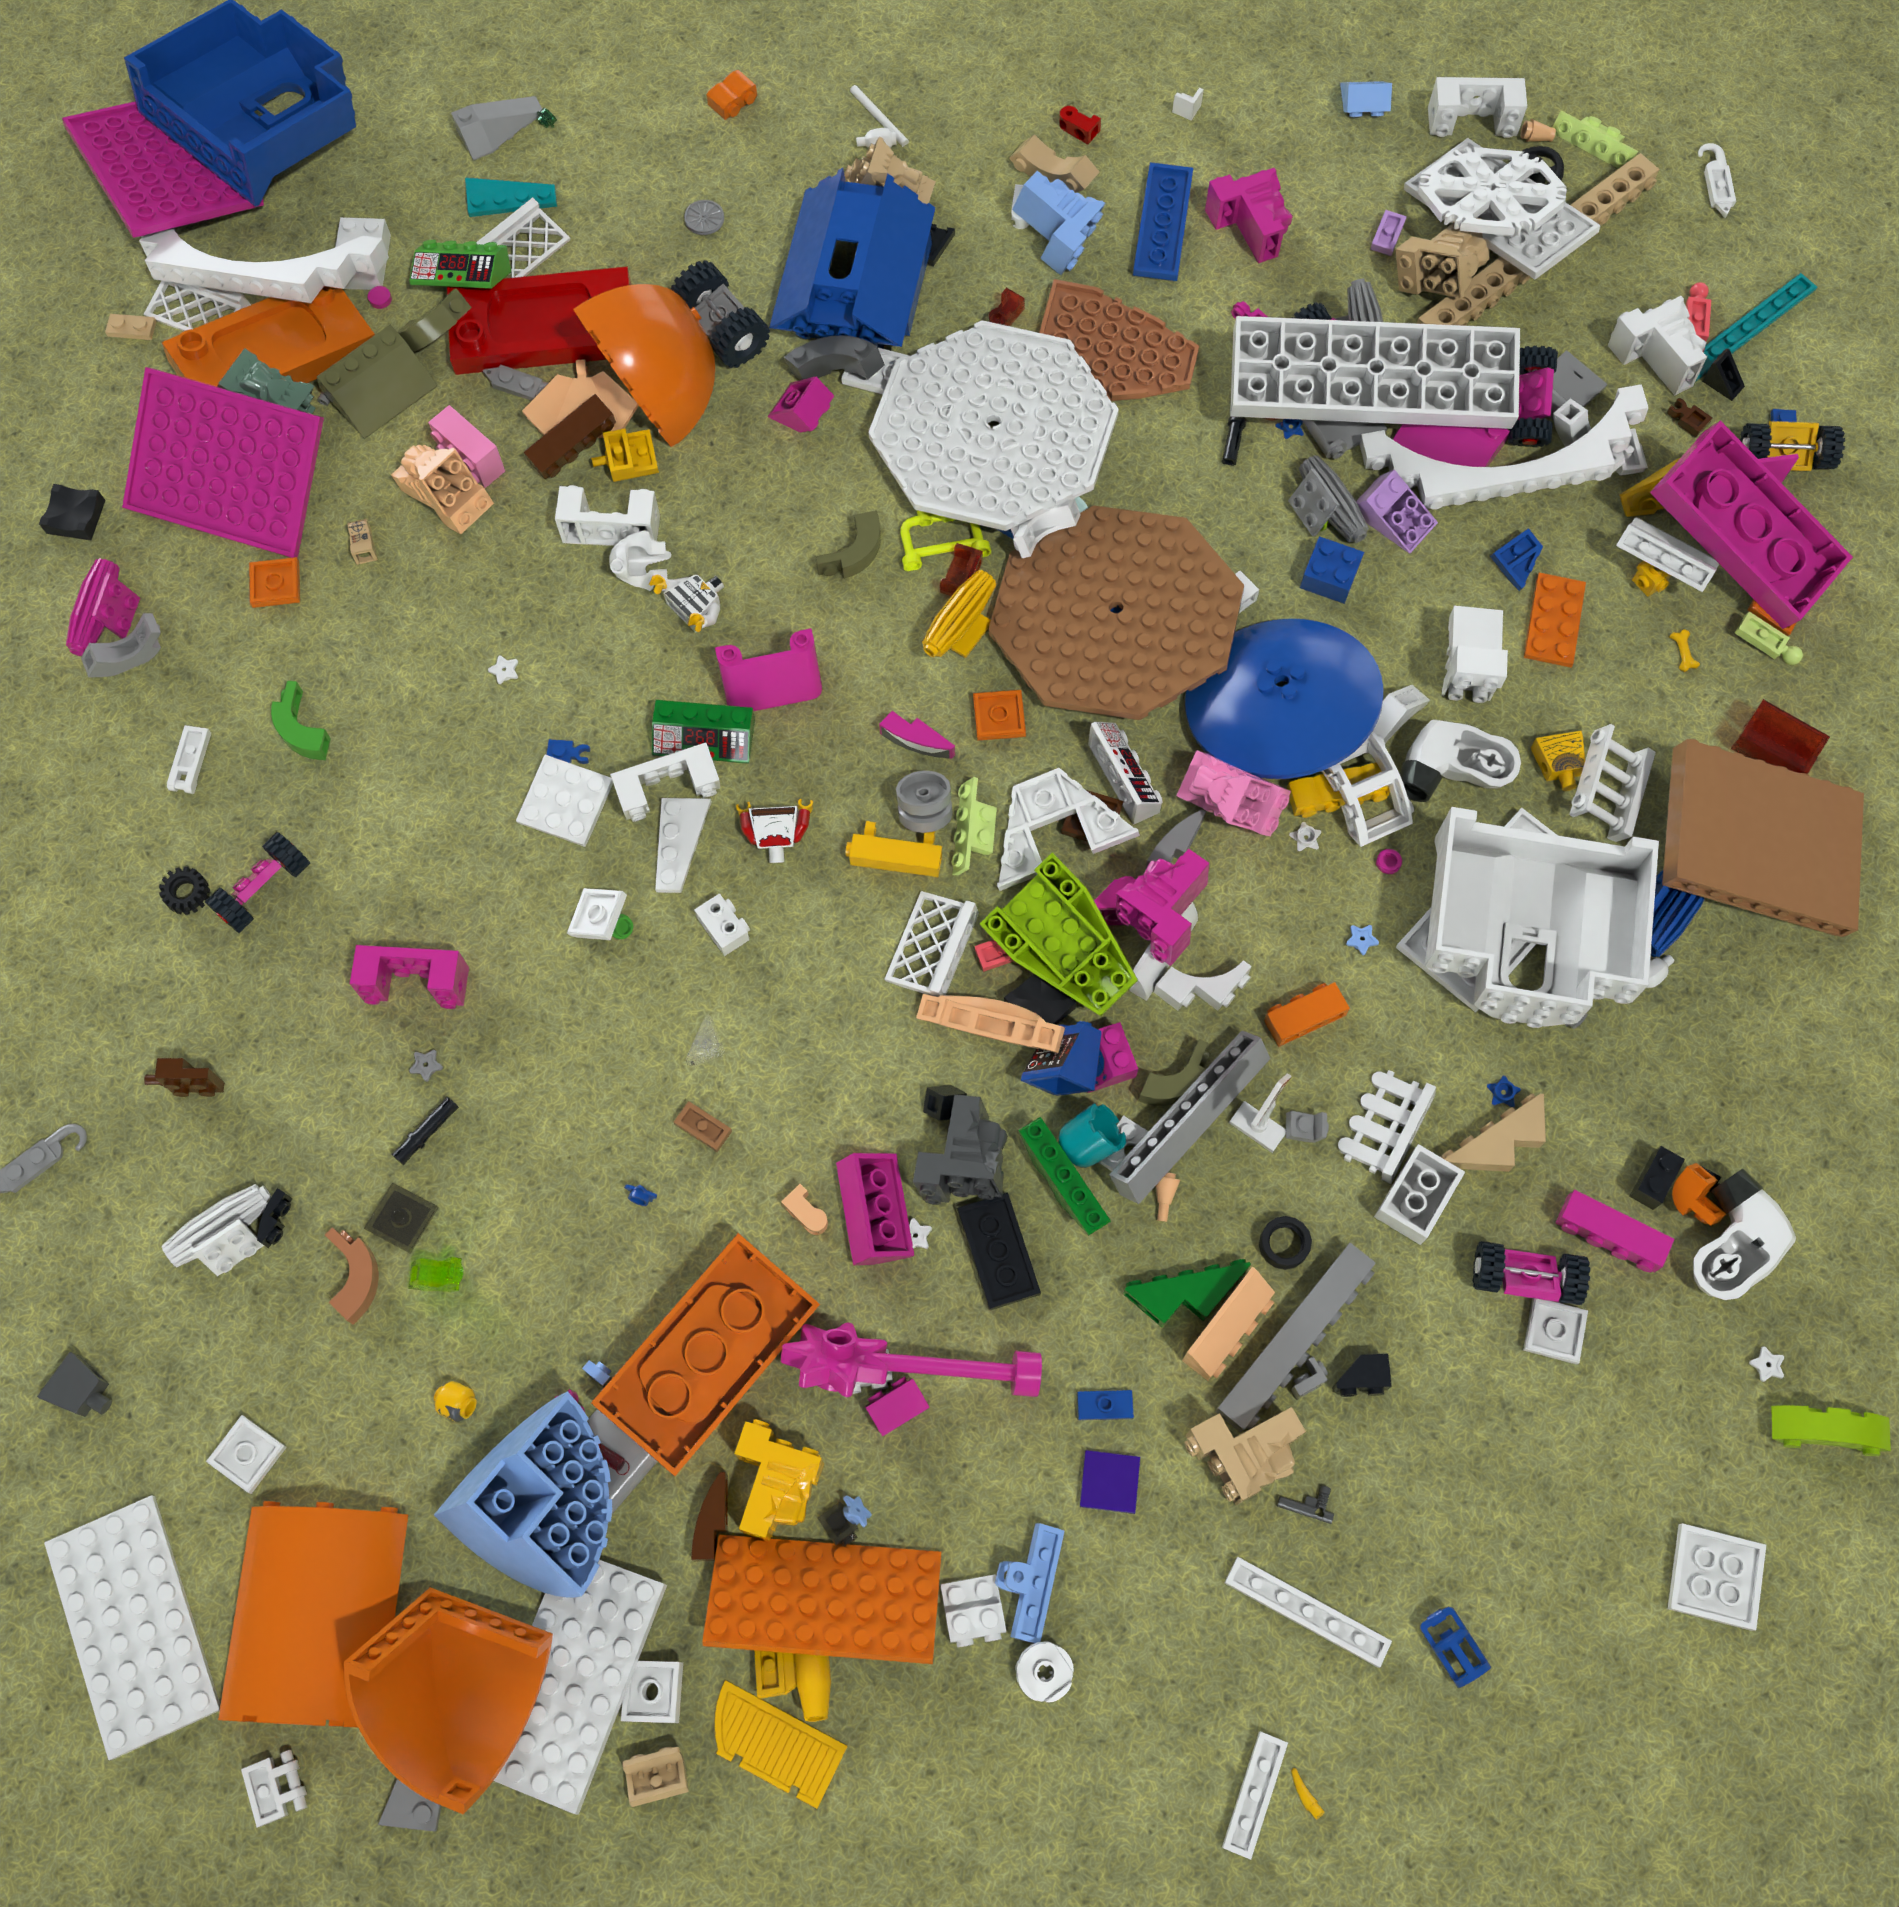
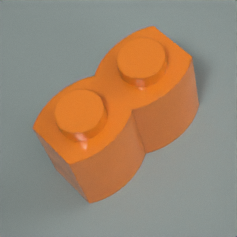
(731, 94)

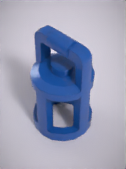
(1450, 1641)

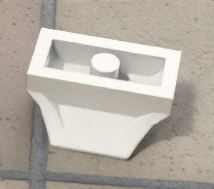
(1633, 457)

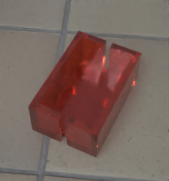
(1780, 739)

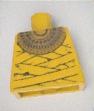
(1560, 757)

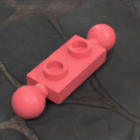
(1699, 309)

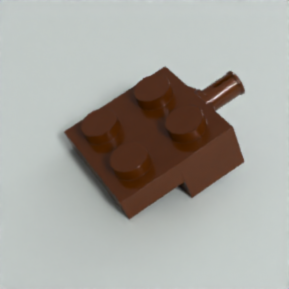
(183, 1078)

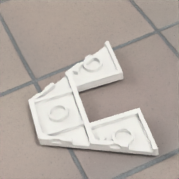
(1046, 801)

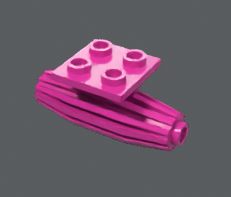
(100, 604)

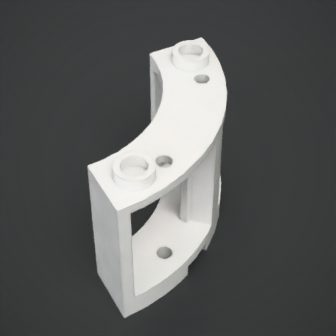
(1386, 823)

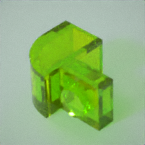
(436, 1275)

